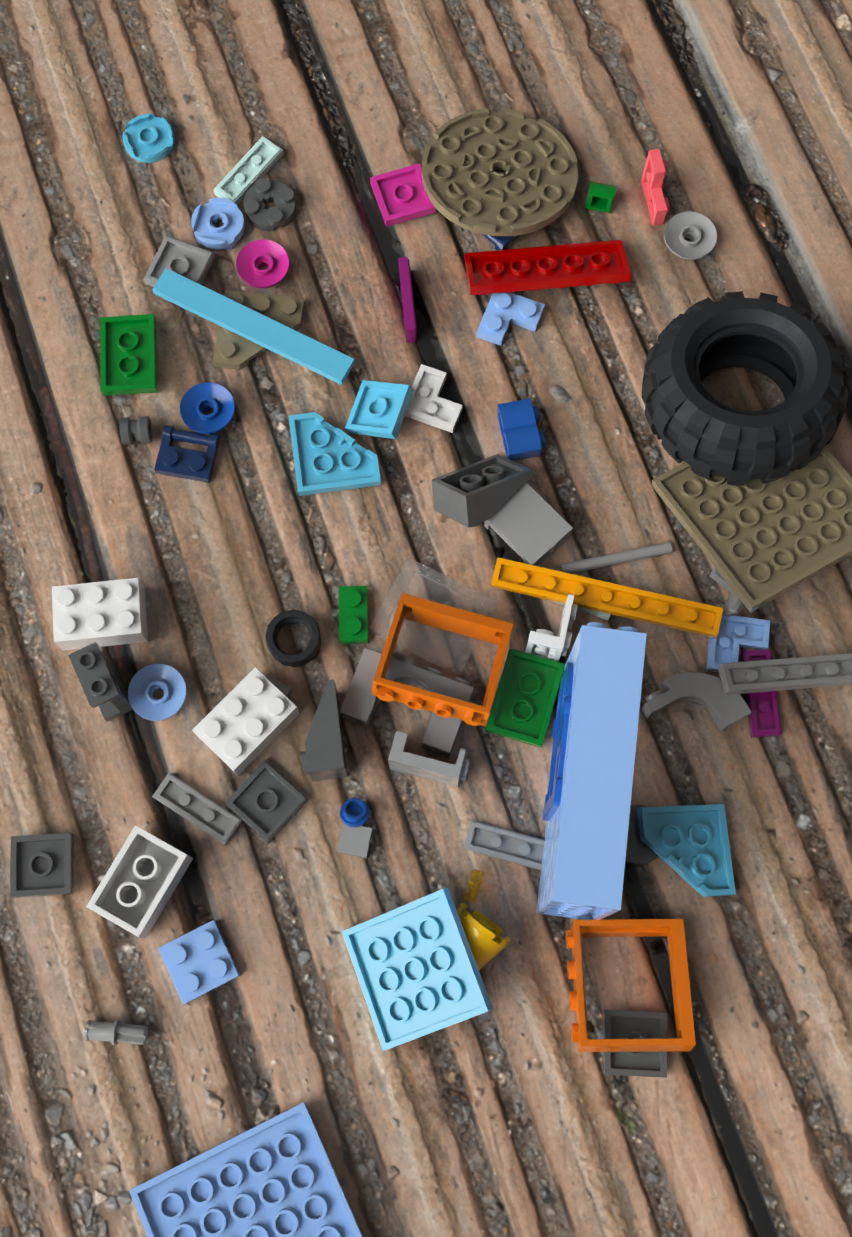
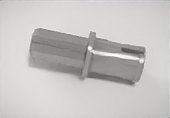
(116, 1032)

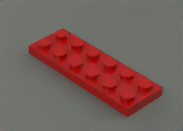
(547, 267)

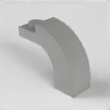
(702, 690)

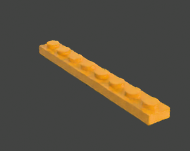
(607, 597)

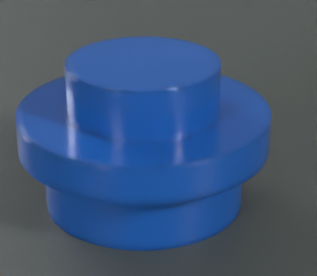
(354, 812)

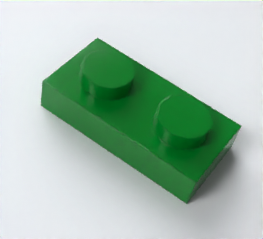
(353, 615)

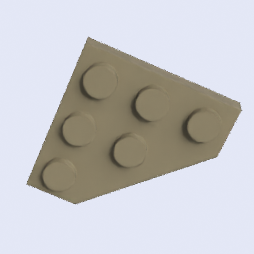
(236, 351)

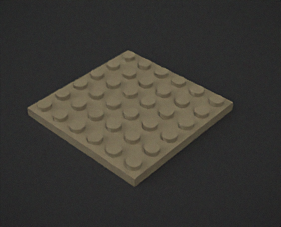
(766, 533)

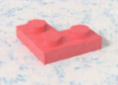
(652, 185)

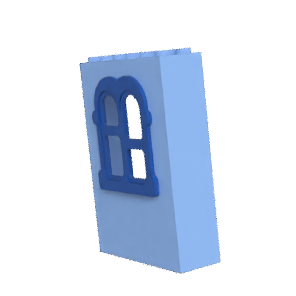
(591, 774)

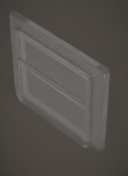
(431, 643)

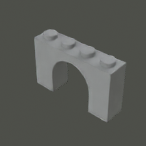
(360, 704)

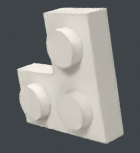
(427, 405)

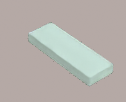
(248, 170)

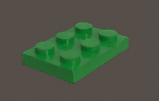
(128, 355)
(525, 698)

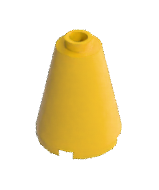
(482, 935)

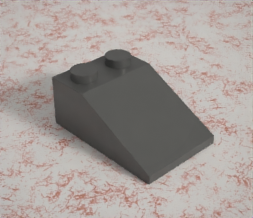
(478, 489)
(324, 743)

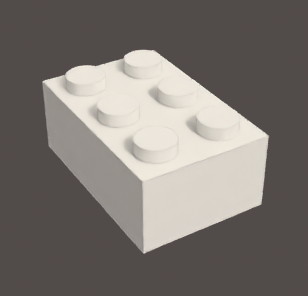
(99, 613)
(246, 721)
(139, 882)

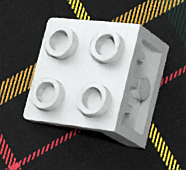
(551, 647)

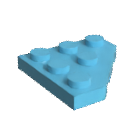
(328, 457)
(692, 844)

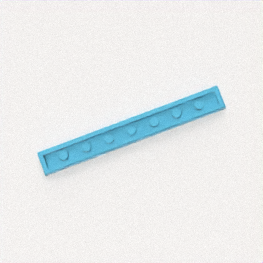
(254, 326)

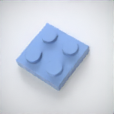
(199, 962)

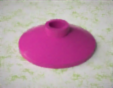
(261, 254)

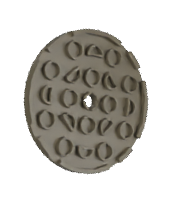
(530, 195)

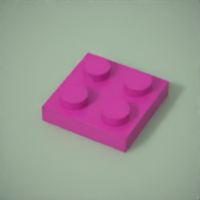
(401, 195)

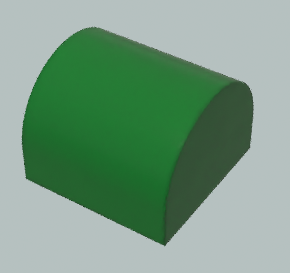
(600, 197)

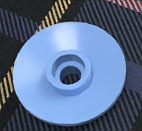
(145, 685)

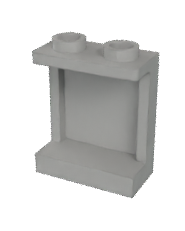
(530, 526)
(425, 767)

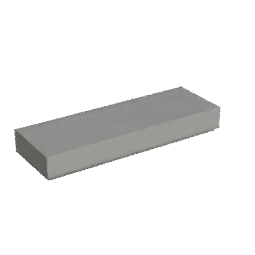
(197, 808)
(504, 845)

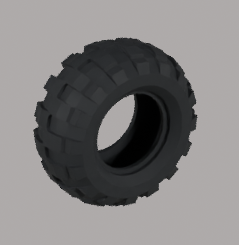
(751, 336)

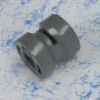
(135, 430)

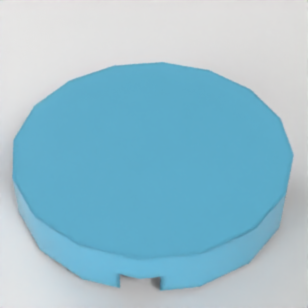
(148, 138)

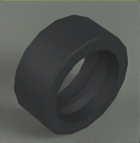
(290, 617)

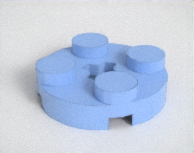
(224, 236)

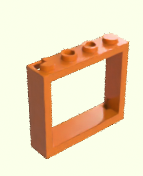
(455, 621)
(679, 977)

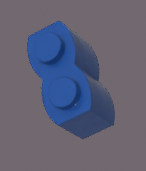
(519, 429)

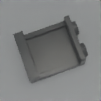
(100, 681)

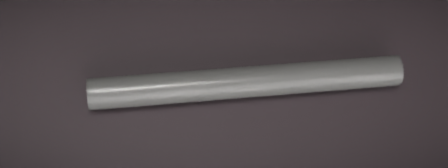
(616, 558)

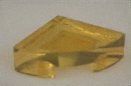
(473, 886)

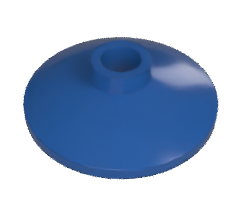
(205, 397)

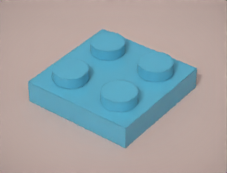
(379, 409)

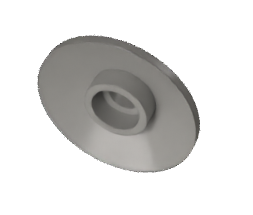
(694, 227)

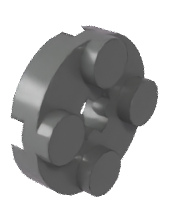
(269, 191)

